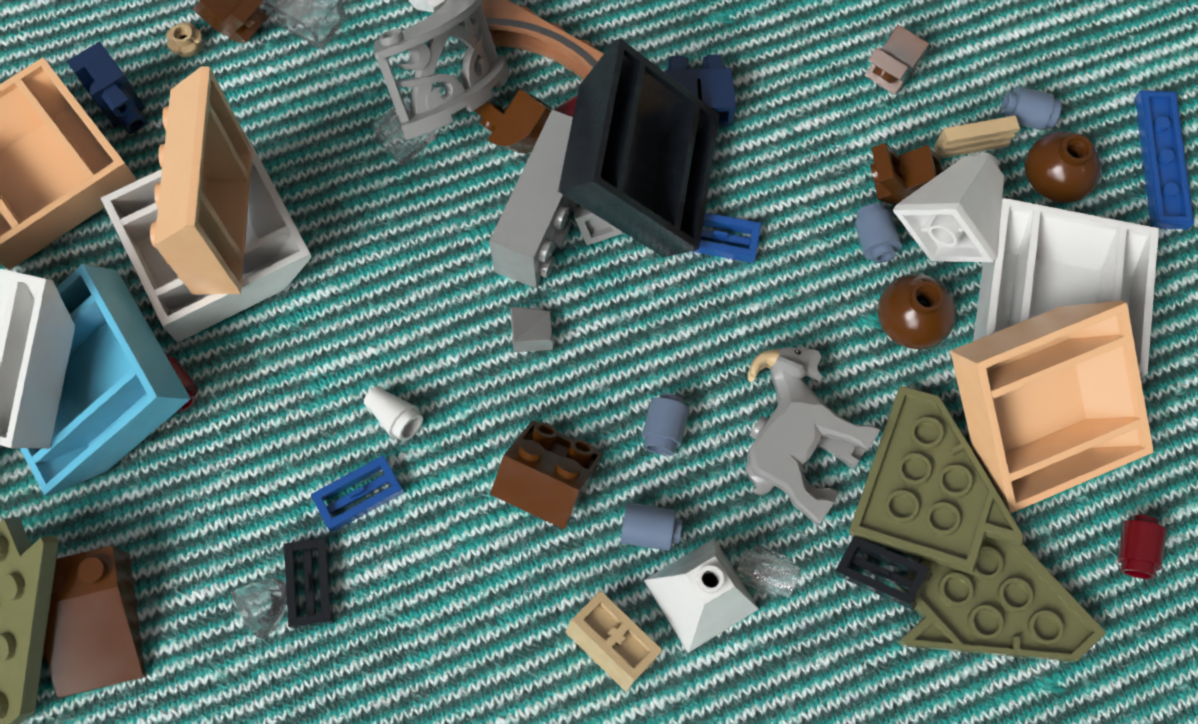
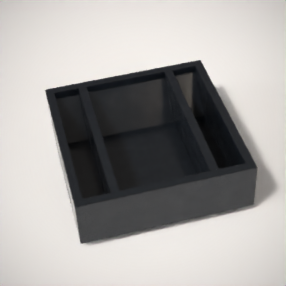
(641, 152)

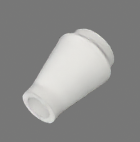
(395, 415)

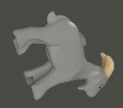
(796, 430)

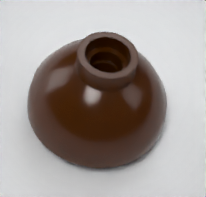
(1059, 174)
(909, 321)

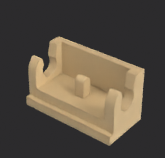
(613, 640)

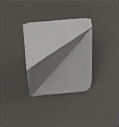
(531, 329)

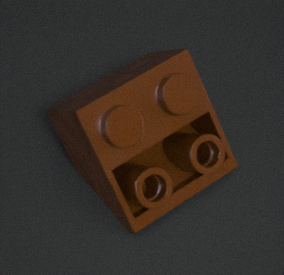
(546, 473)

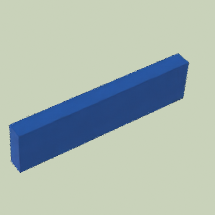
(1164, 160)

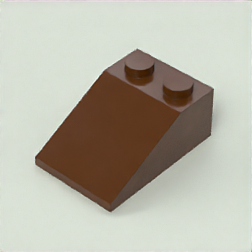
(93, 623)

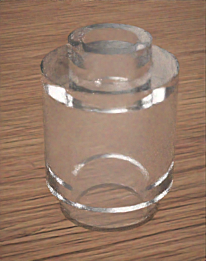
(768, 571)

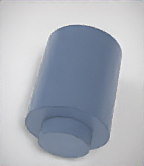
(650, 527)

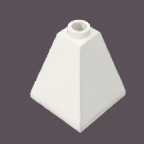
(957, 211)
(690, 606)

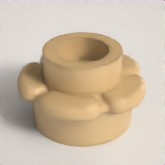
(184, 47)

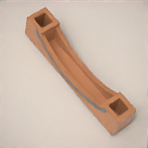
(521, 29)

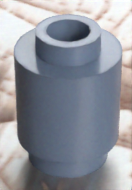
(1032, 107)
(877, 233)
(665, 424)

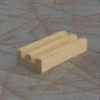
(976, 137)

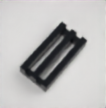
(914, 587)
(311, 618)

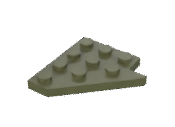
(930, 489)
(1001, 609)
(24, 612)

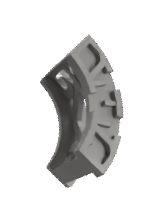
(480, 66)

